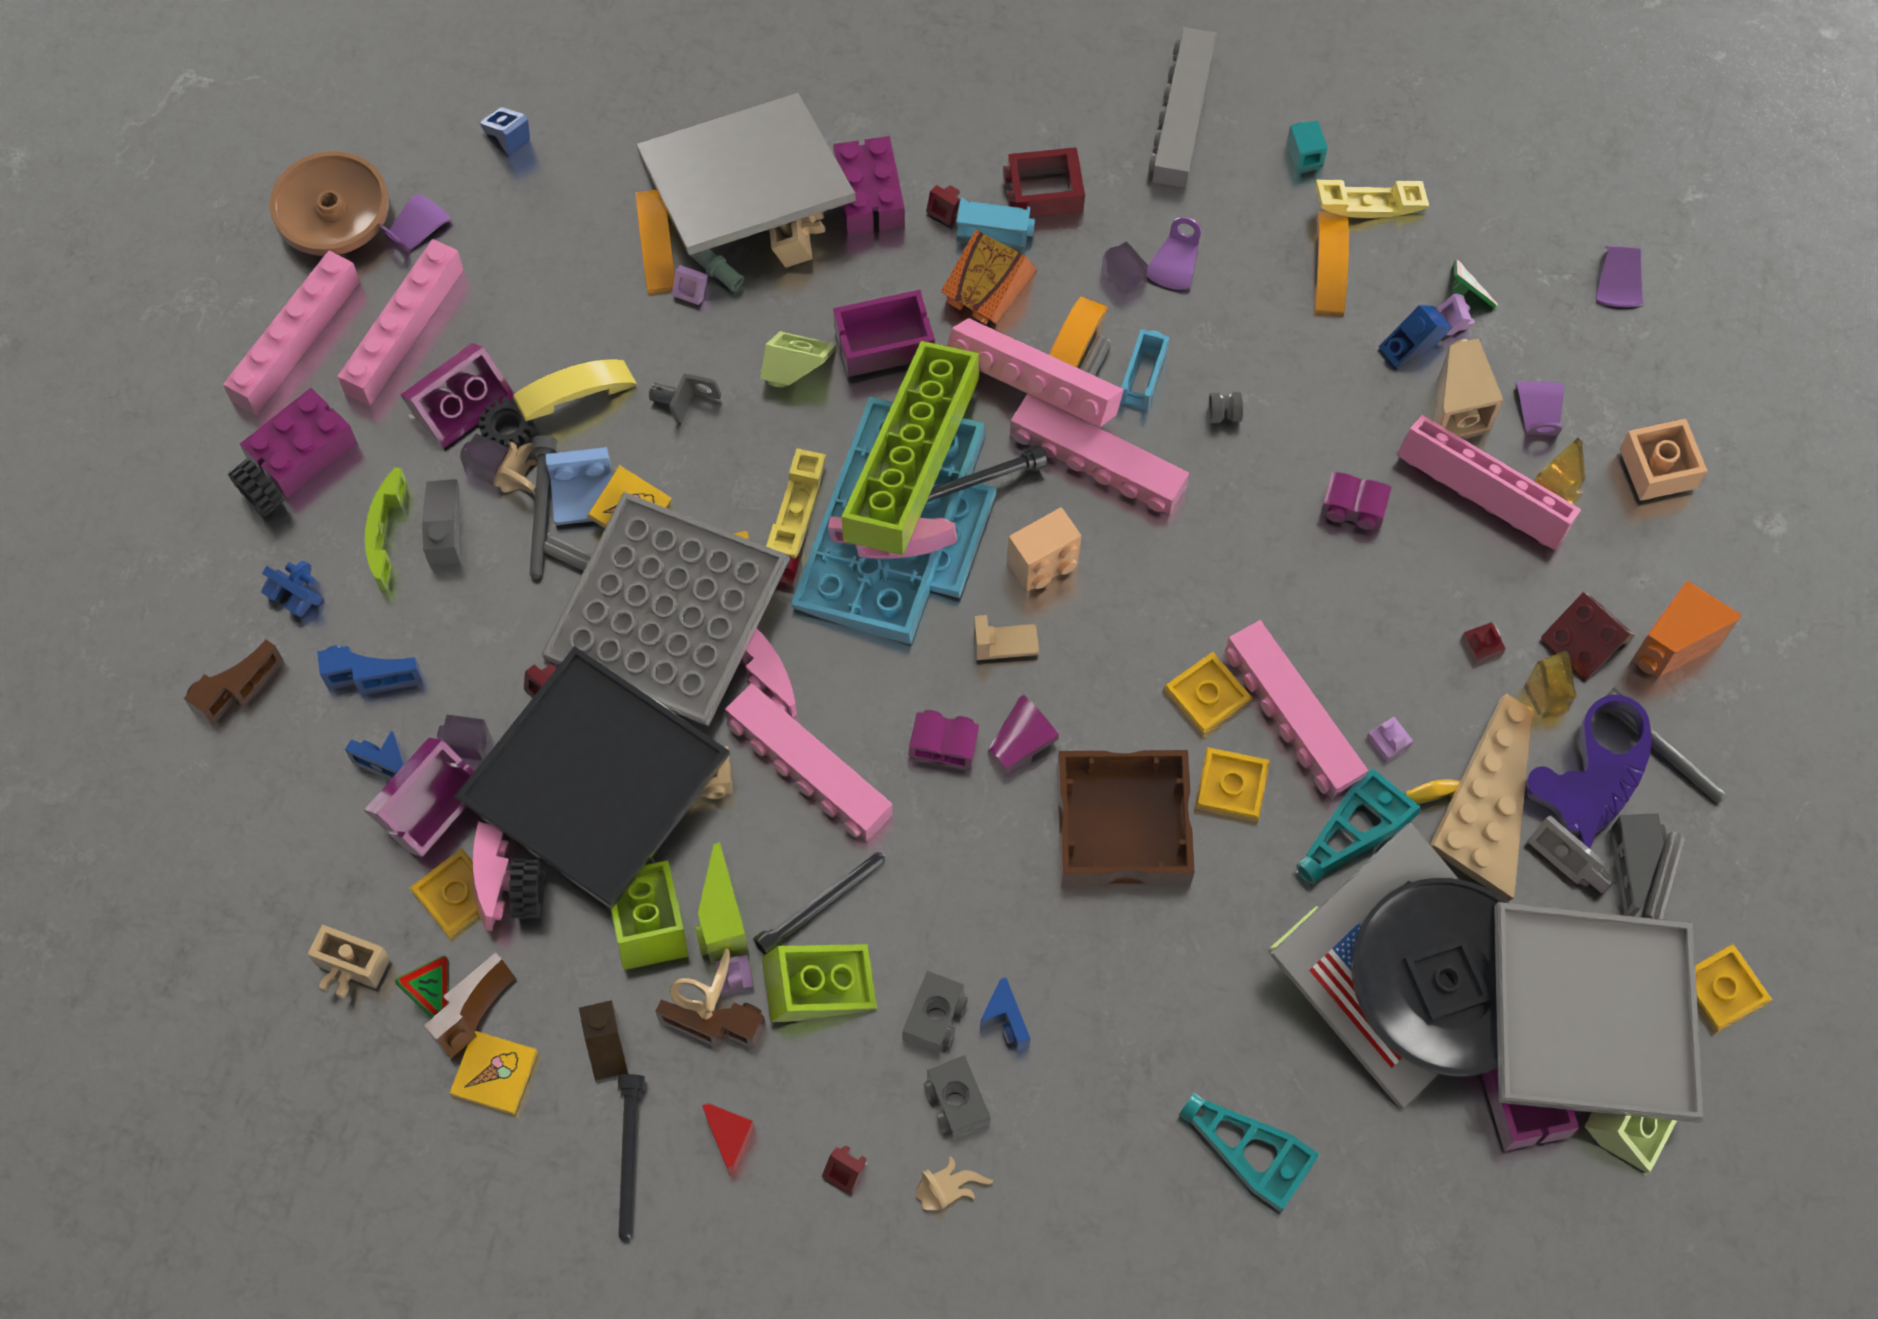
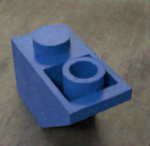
(1415, 335)

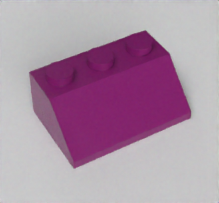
(456, 393)

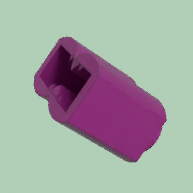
(1356, 500)
(943, 739)

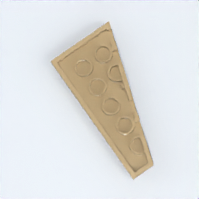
(1486, 811)

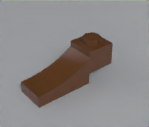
(214, 693)
(468, 1002)
(738, 1022)

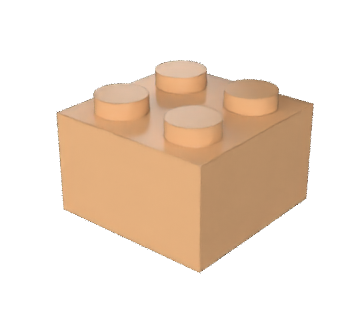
(1663, 459)
(1044, 550)

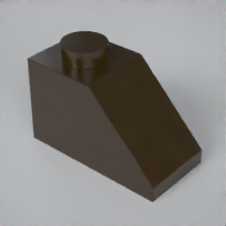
(603, 1040)

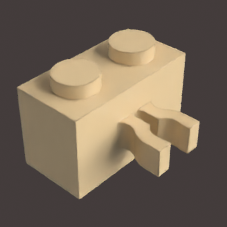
(792, 240)
(347, 958)

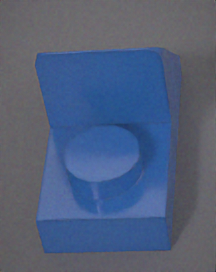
(509, 128)
(384, 761)
(1004, 1008)

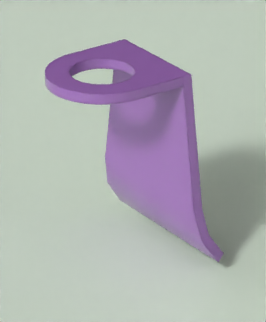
(416, 222)
(1176, 258)
(1621, 278)
(1541, 406)

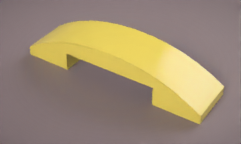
(1371, 202)
(572, 383)
(797, 503)

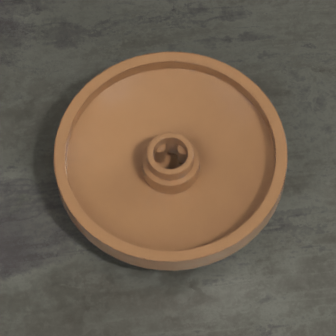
(329, 203)

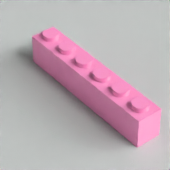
(400, 322)
(291, 333)
(1038, 373)
(1099, 454)
(1488, 482)
(1295, 710)
(808, 762)

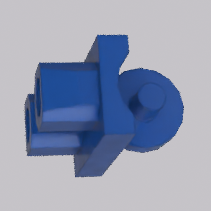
(279, 582)

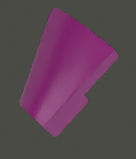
(1021, 737)

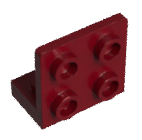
(1587, 634)

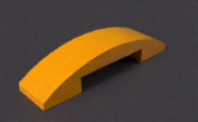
(655, 242)
(1332, 263)
(1078, 331)

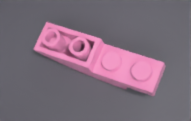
(927, 537)
(768, 673)
(490, 873)

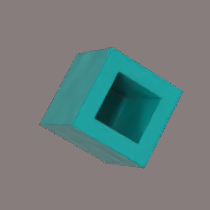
(1307, 144)

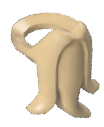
(513, 469)
(712, 993)
(942, 1188)

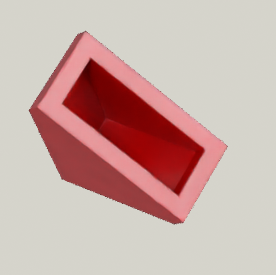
(730, 1133)

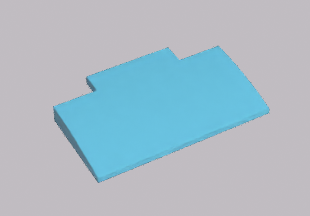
(891, 594)

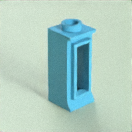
(999, 222)
(1148, 344)

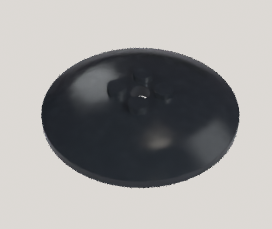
(1397, 967)

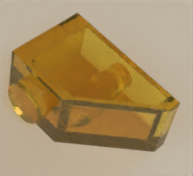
(1565, 473)
(1552, 686)

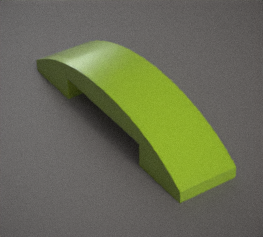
(388, 496)

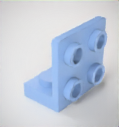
(577, 482)

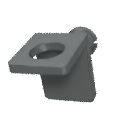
(680, 396)

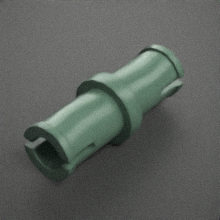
(717, 267)

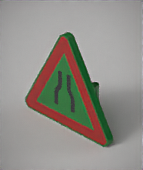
(1466, 281)
(427, 985)

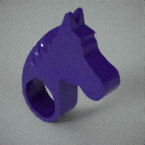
(1594, 797)

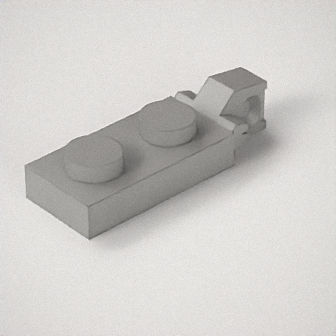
(1570, 855)

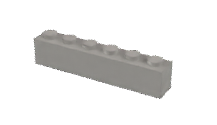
(1184, 107)

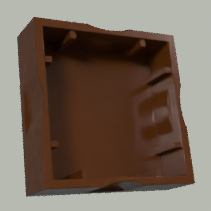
(1124, 818)

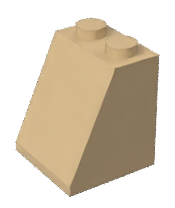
(1467, 390)

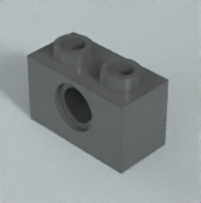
(934, 993)
(957, 1077)

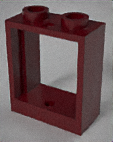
(1047, 203)

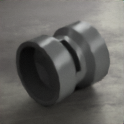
(1225, 407)

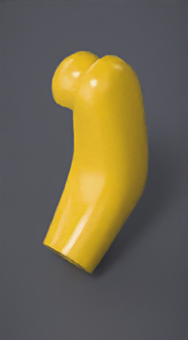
(1433, 791)

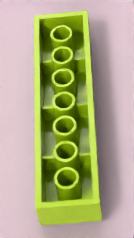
(910, 448)

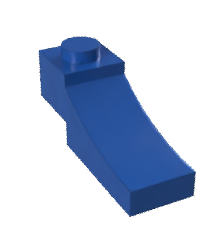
(342, 666)

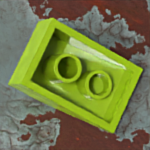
(719, 913)
(649, 919)
(818, 981)

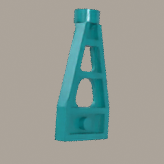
(1380, 798)
(1285, 1173)

